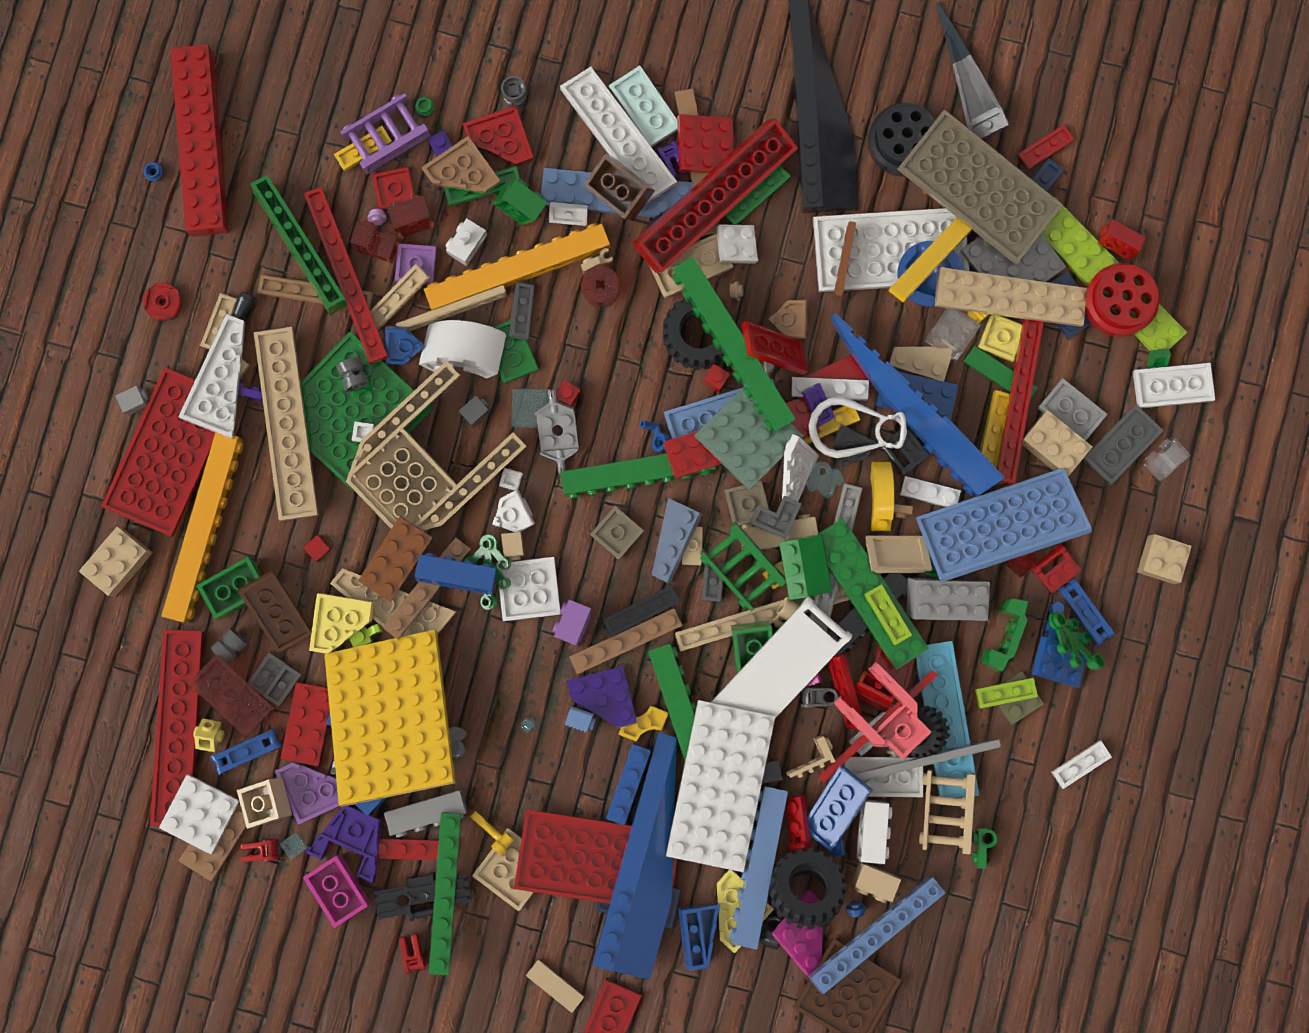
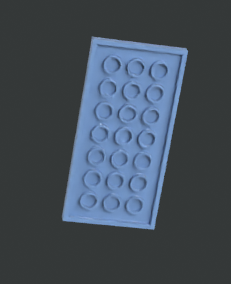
(1003, 524)

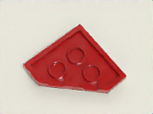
(501, 136)

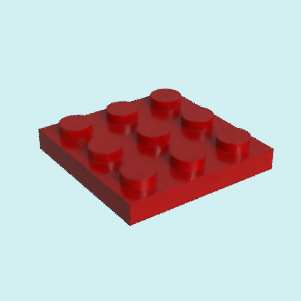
(703, 142)

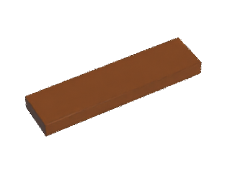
(844, 260)

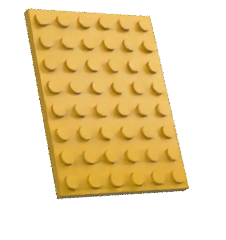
(389, 718)

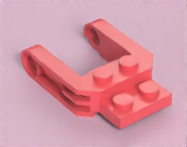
(901, 730)

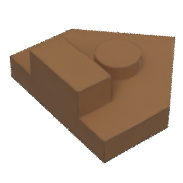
(792, 319)

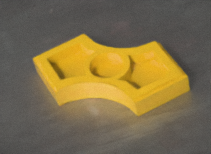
(652, 719)

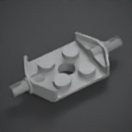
(553, 445)

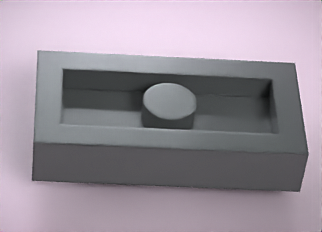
(712, 584)

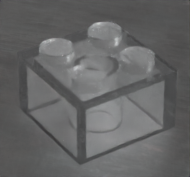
(952, 333)

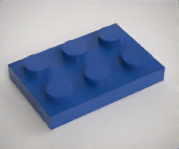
(1057, 667)

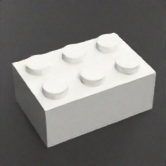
(873, 832)

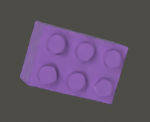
(573, 622)

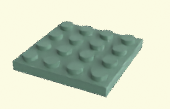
(742, 441)

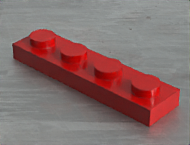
(844, 684)
(408, 849)

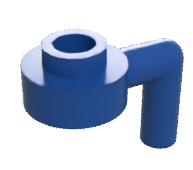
(659, 437)

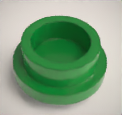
(424, 106)

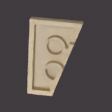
(921, 361)

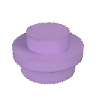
(377, 216)

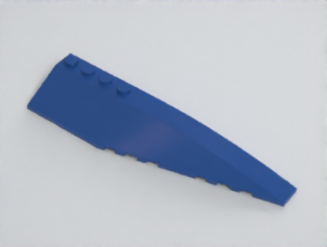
(922, 418)
(645, 874)

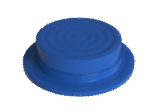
(926, 292)

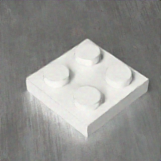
(737, 244)

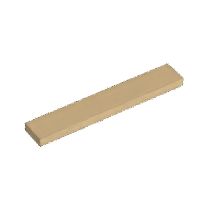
(453, 309)

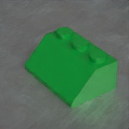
(805, 566)

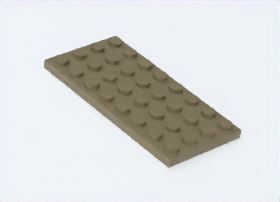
(980, 187)

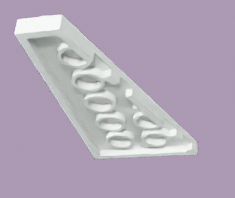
(215, 390)

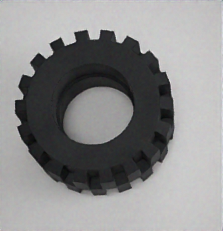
(937, 726)

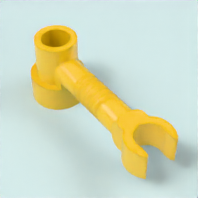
(502, 841)

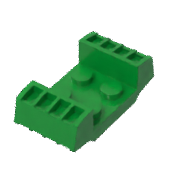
(1016, 610)

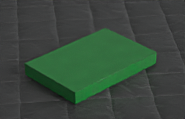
(516, 357)

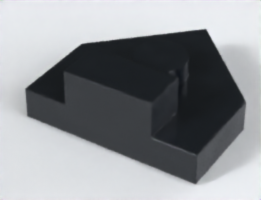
(850, 438)

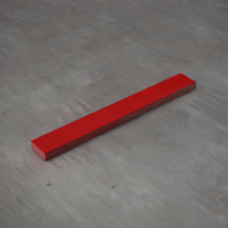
(862, 740)

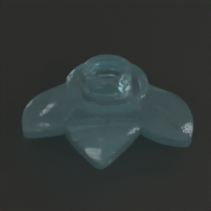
(826, 482)

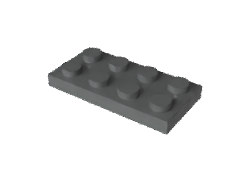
(1122, 444)

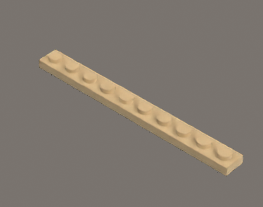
(722, 628)

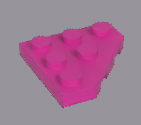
(801, 944)

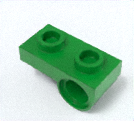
(979, 856)

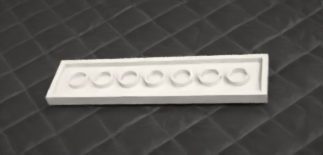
(616, 130)

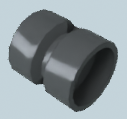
(514, 91)
(352, 372)
(227, 647)

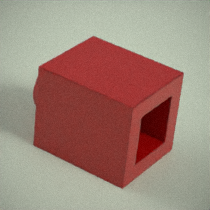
(716, 378)
(568, 393)

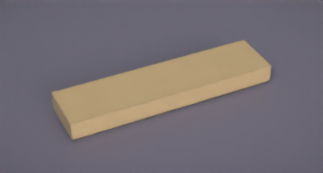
(399, 295)

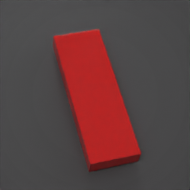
(1045, 147)

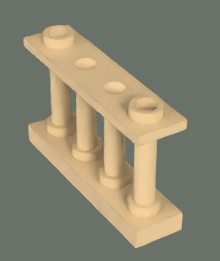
(964, 822)

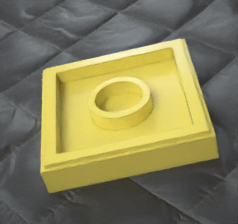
(1001, 337)

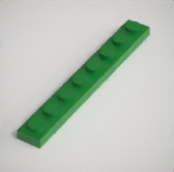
(445, 894)

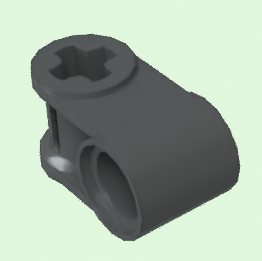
(816, 697)

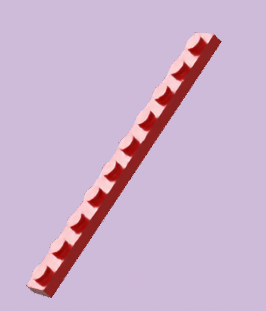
(346, 275)
(1019, 400)

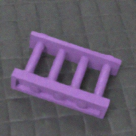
(386, 152)

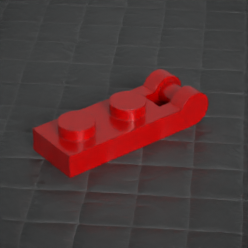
(798, 823)

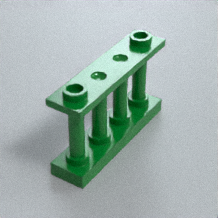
(749, 548)

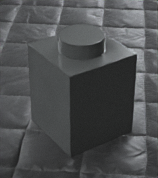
(475, 411)

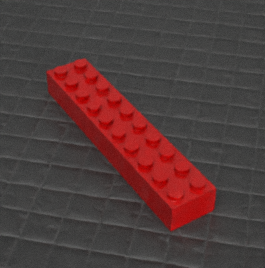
(199, 140)
(714, 195)

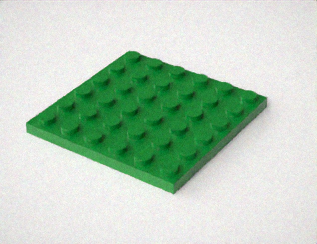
(332, 410)

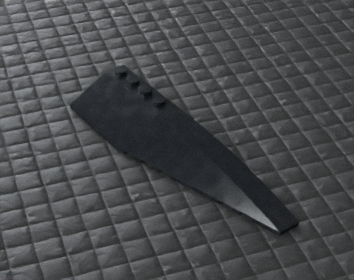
(822, 125)

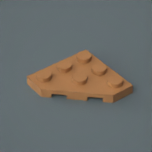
(462, 169)

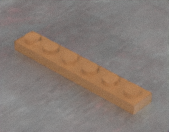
(421, 595)
(625, 641)

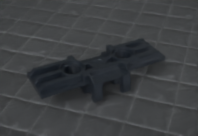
(418, 891)

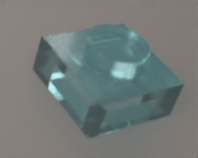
(294, 845)

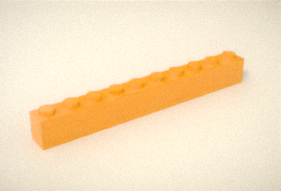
(519, 267)
(202, 528)

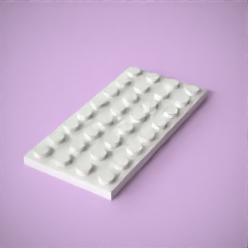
(876, 245)
(720, 786)

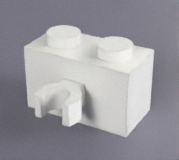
(466, 241)

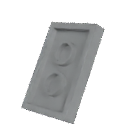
(1073, 409)

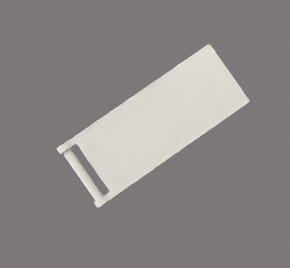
(784, 663)

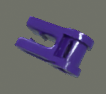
(670, 153)

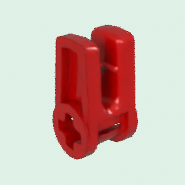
(267, 850)
(408, 958)

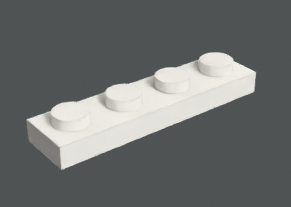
(832, 387)

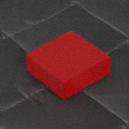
(316, 548)

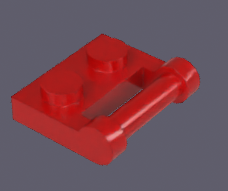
(1059, 573)

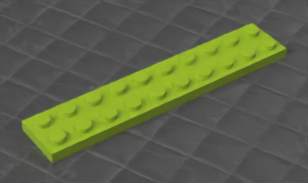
(1087, 257)

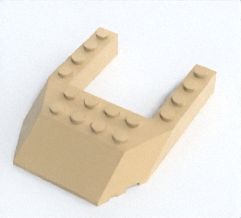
(403, 478)

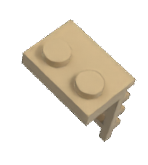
(824, 747)

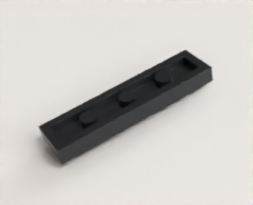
(641, 610)

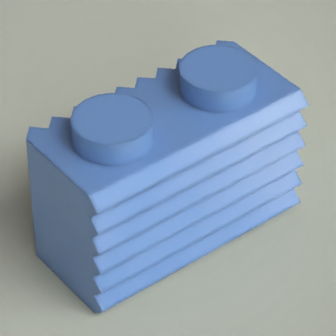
(580, 719)

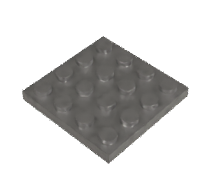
(1037, 264)

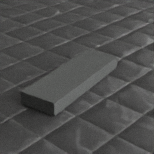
(521, 311)

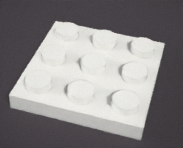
(531, 591)
(199, 814)

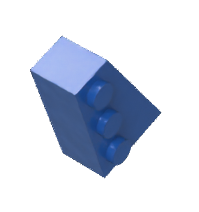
(697, 933)

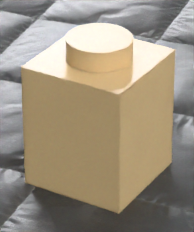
(513, 545)

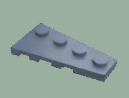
(674, 538)

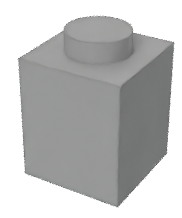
(132, 400)

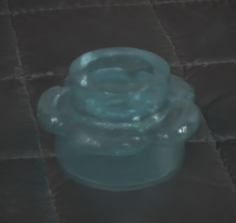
(528, 724)

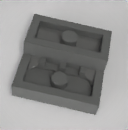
(274, 679)

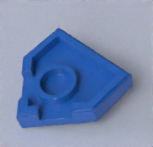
(401, 345)

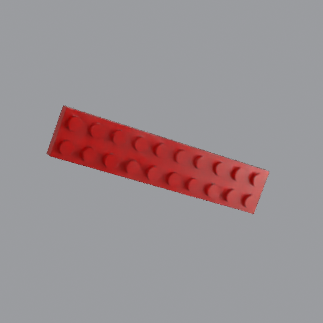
(175, 718)

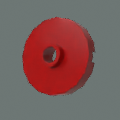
(153, 298)

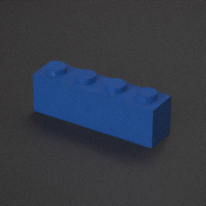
(456, 574)
(628, 784)

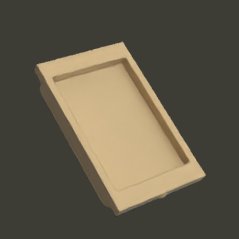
(898, 554)

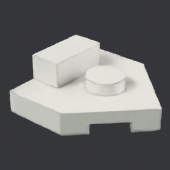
(513, 513)

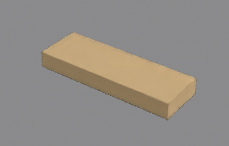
(224, 305)
(555, 985)

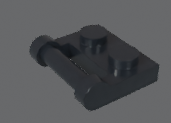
(910, 450)

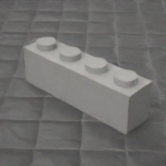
(425, 812)

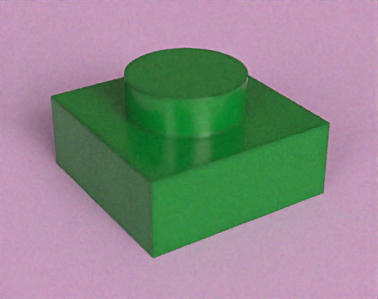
(1158, 358)

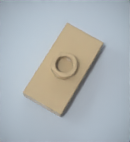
(692, 553)

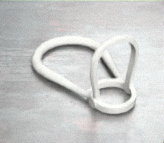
(852, 404)

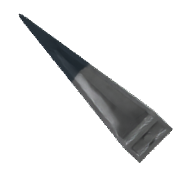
(980, 105)

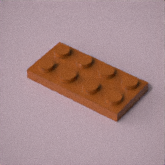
(395, 558)

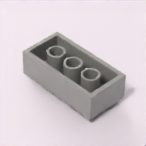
(948, 599)

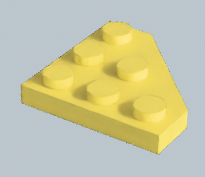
(337, 620)
(727, 898)

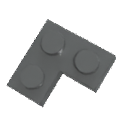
(779, 522)

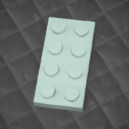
(644, 106)

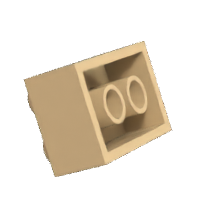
(1055, 443)
(115, 562)

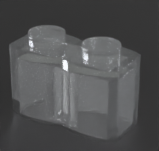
(1166, 459)

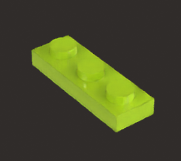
(887, 614)
(1006, 693)

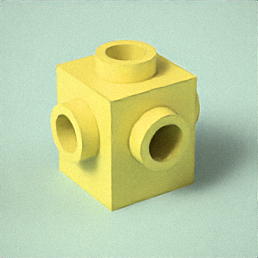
(208, 735)

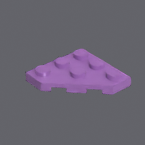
(308, 791)

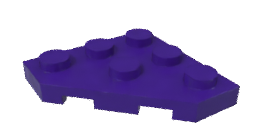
(605, 696)

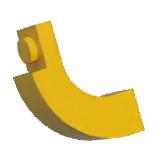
(882, 495)

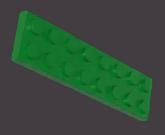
(853, 573)

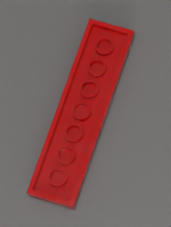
(690, 456)

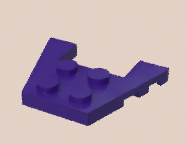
(355, 832)

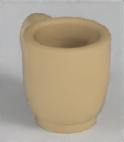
(785, 611)

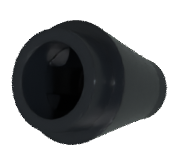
(243, 305)

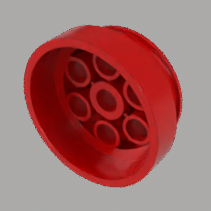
(1098, 306)

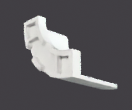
(463, 345)

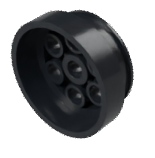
(882, 148)

